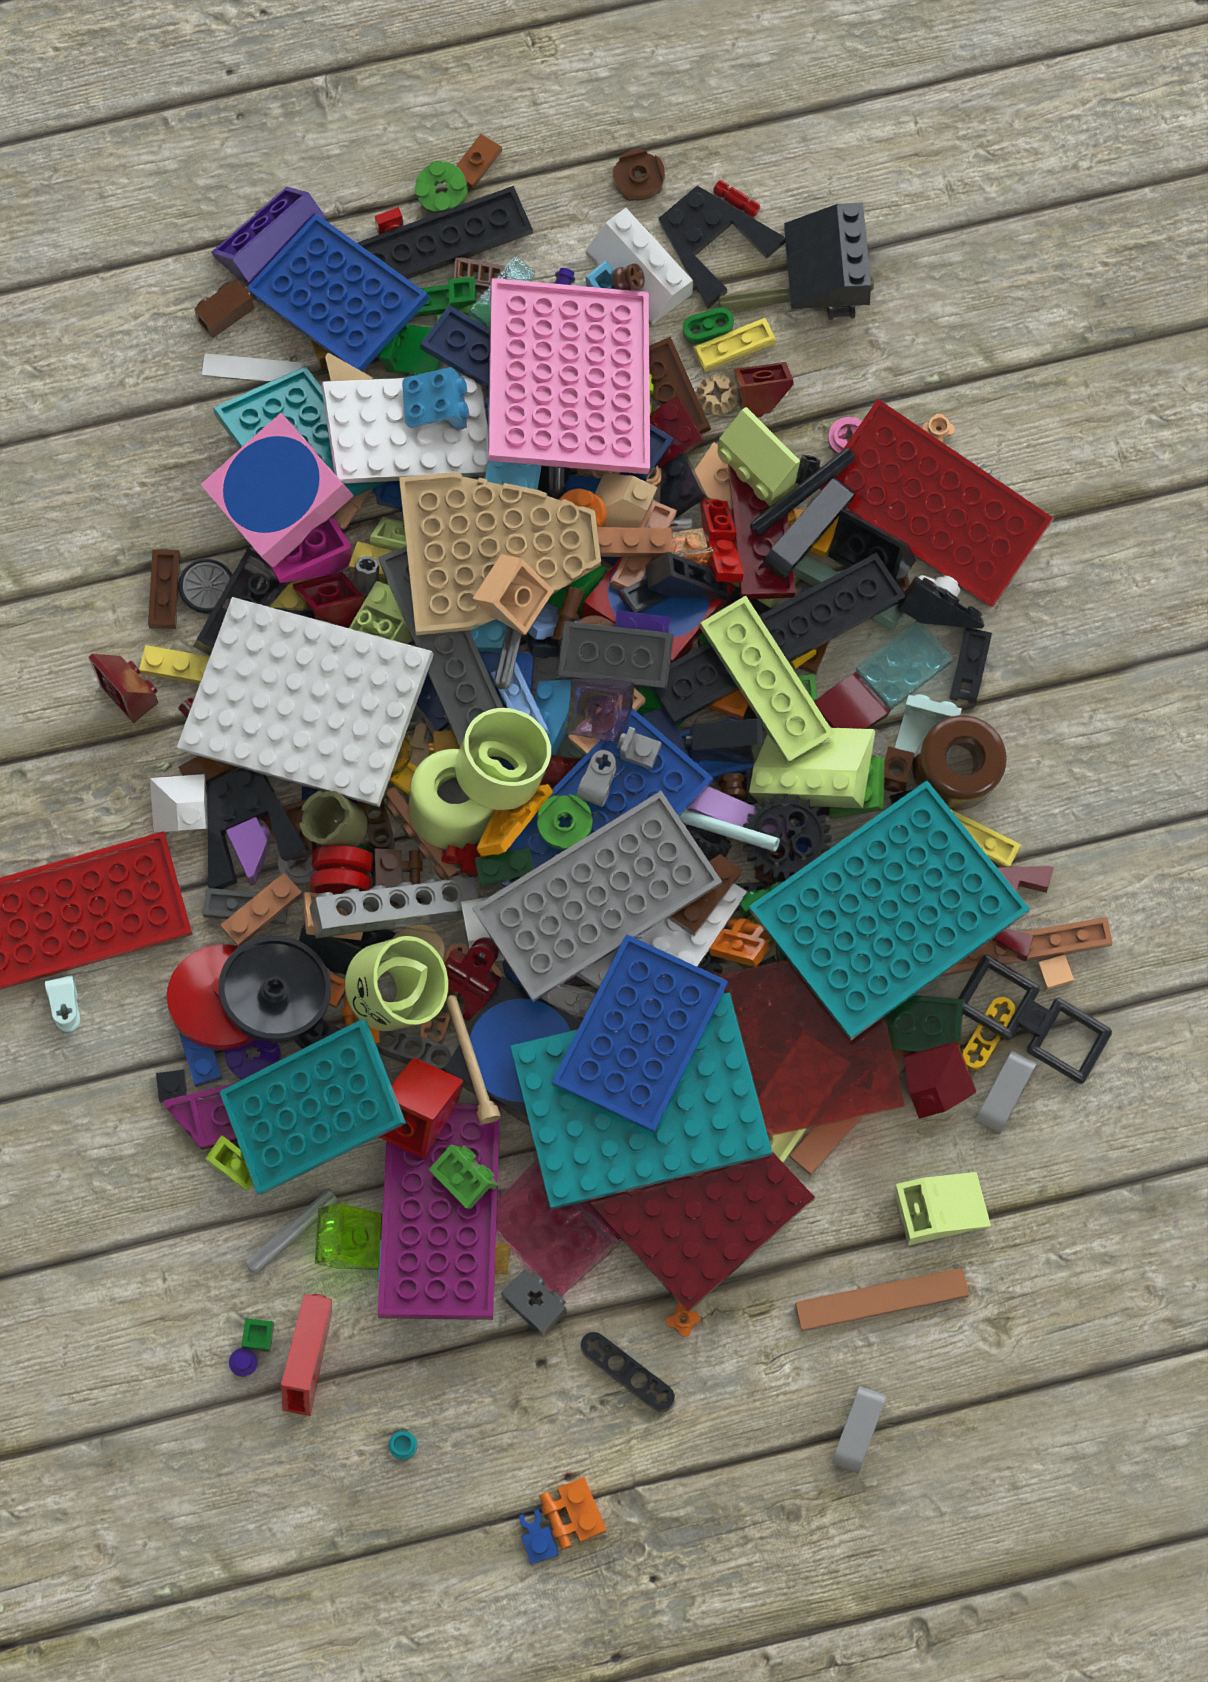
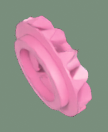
(839, 430)

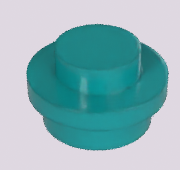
(402, 1445)

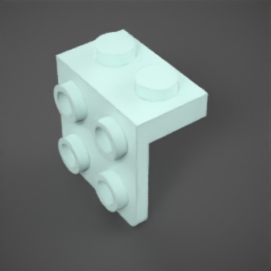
(919, 719)

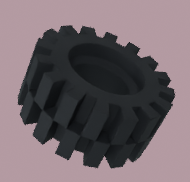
(709, 842)

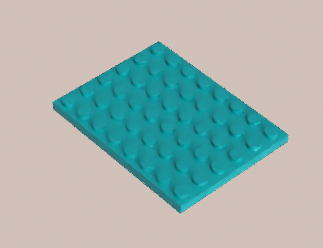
(888, 909)
(597, 1154)

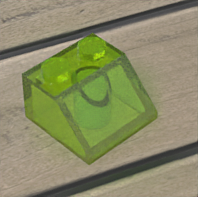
(348, 1237)

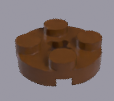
(634, 188)

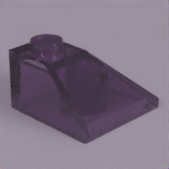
(600, 708)

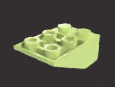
(381, 616)
(941, 1207)

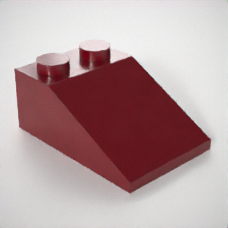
(124, 685)

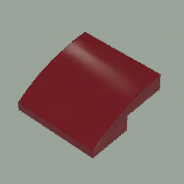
(852, 705)

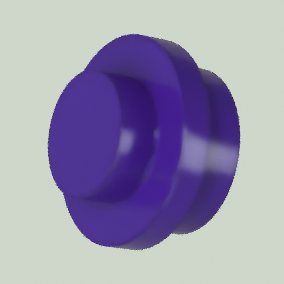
(243, 1362)

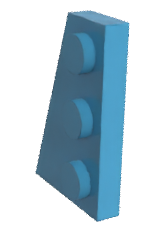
(553, 702)

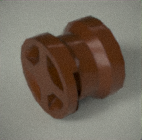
(628, 278)
(732, 785)

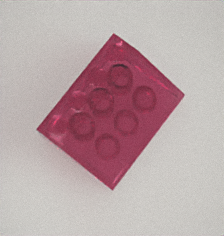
(557, 1242)

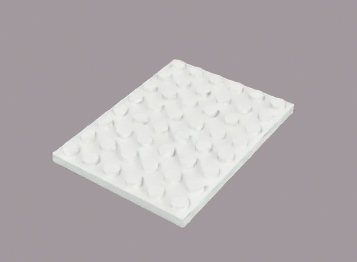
(305, 701)

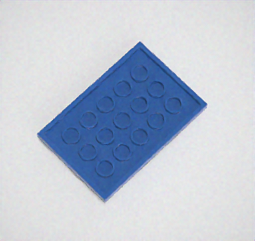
(337, 293)
(640, 1033)

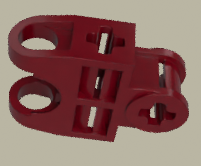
(472, 975)

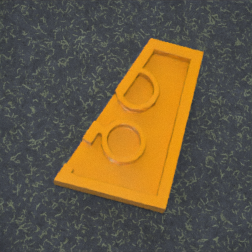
(508, 824)

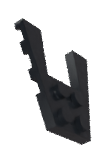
(701, 219)
(234, 801)

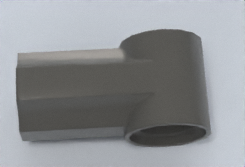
(365, 574)

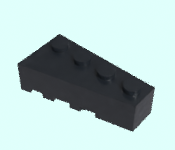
(250, 582)

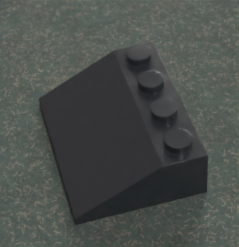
(828, 258)

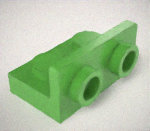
(463, 1175)

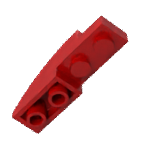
(721, 535)

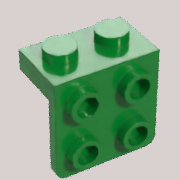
(404, 353)

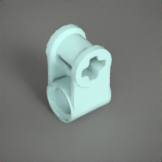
(63, 999)

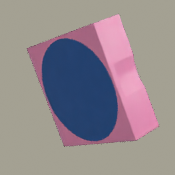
(276, 490)

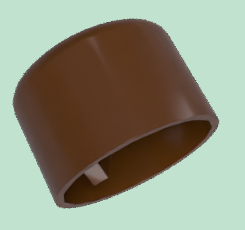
(988, 755)

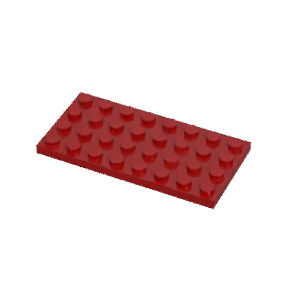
(940, 503)
(89, 909)

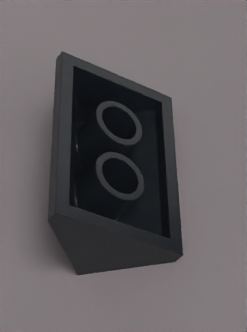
(859, 539)

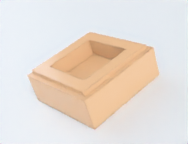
(1055, 972)

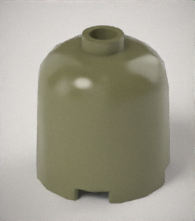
(333, 820)

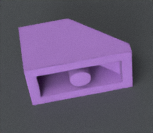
(250, 846)

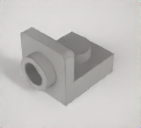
(638, 749)

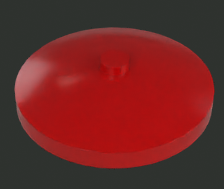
(195, 1000)

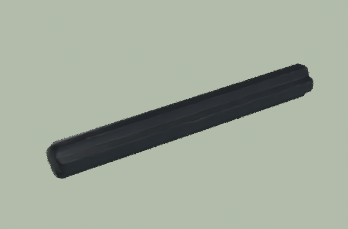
(802, 491)

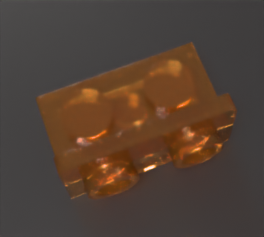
(691, 545)

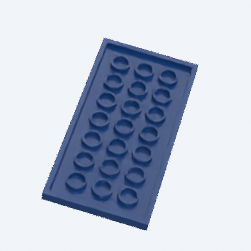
(672, 773)

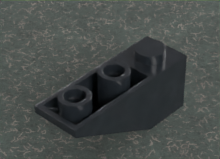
(933, 607)

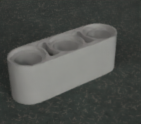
(1006, 1092)
(859, 1429)

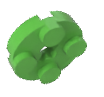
(436, 174)
(563, 807)

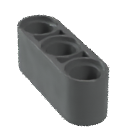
(403, 1040)

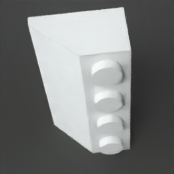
(627, 242)

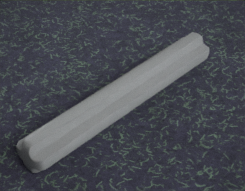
(289, 1233)

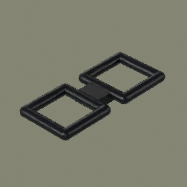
(1034, 1019)

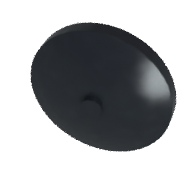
(274, 989)

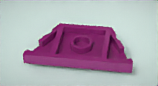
(202, 1116)

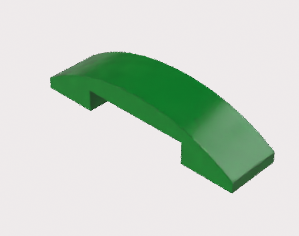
(458, 294)

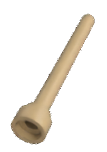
(487, 1111)

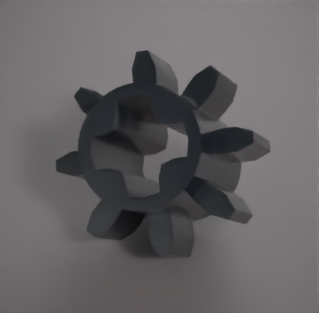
(807, 466)

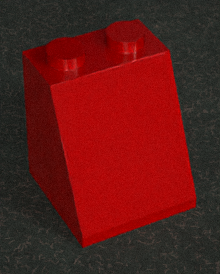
(426, 1102)

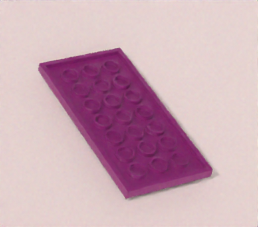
(433, 1249)

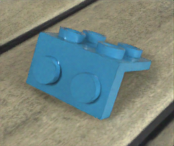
(435, 398)

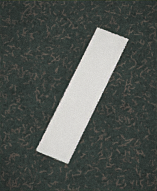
(247, 367)

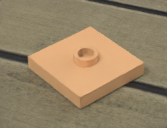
(714, 476)

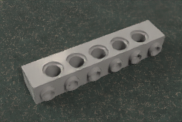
(329, 922)

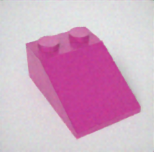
(319, 554)

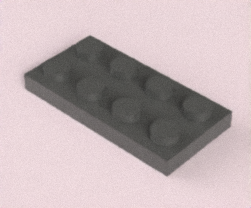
(615, 653)

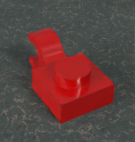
(464, 856)

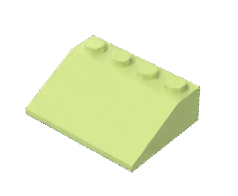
(826, 775)

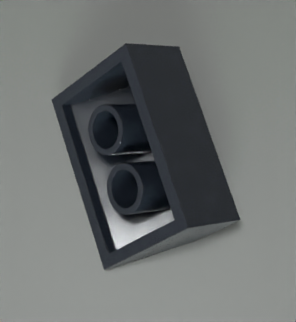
(339, 952)

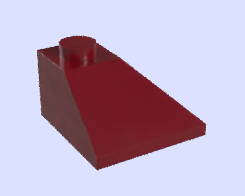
(762, 386)
(331, 598)
(938, 1079)

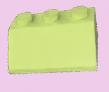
(758, 457)

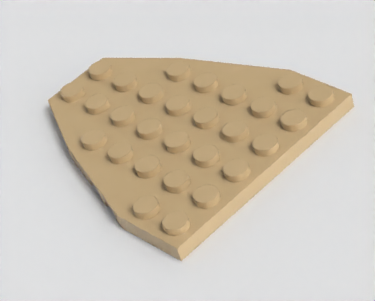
(464, 525)

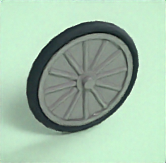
(203, 584)

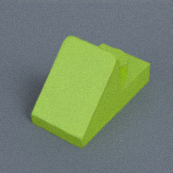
(229, 1160)

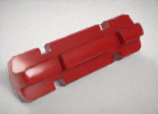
(736, 198)

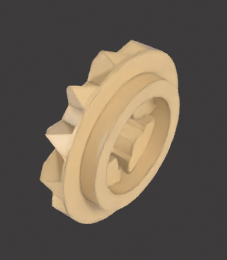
(710, 403)

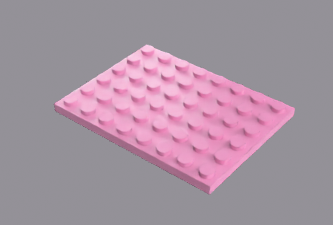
(569, 376)

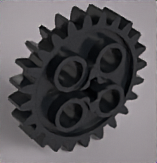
(810, 833)

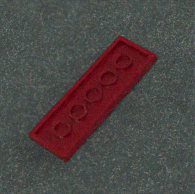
(758, 580)

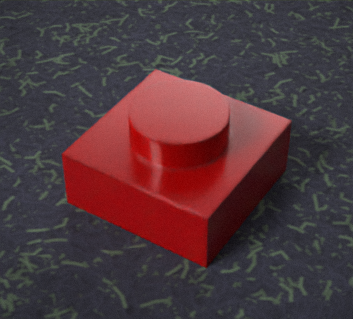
(388, 220)

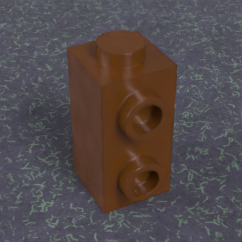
(224, 307)

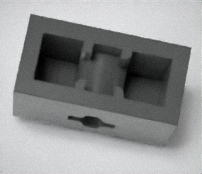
(541, 1317)

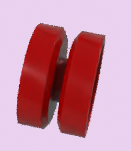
(340, 869)

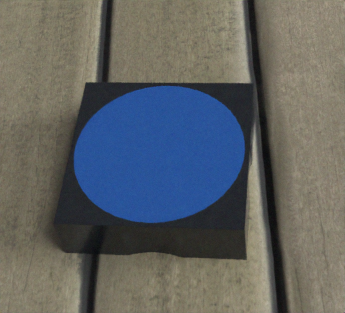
(504, 1021)

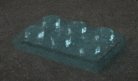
(904, 664)

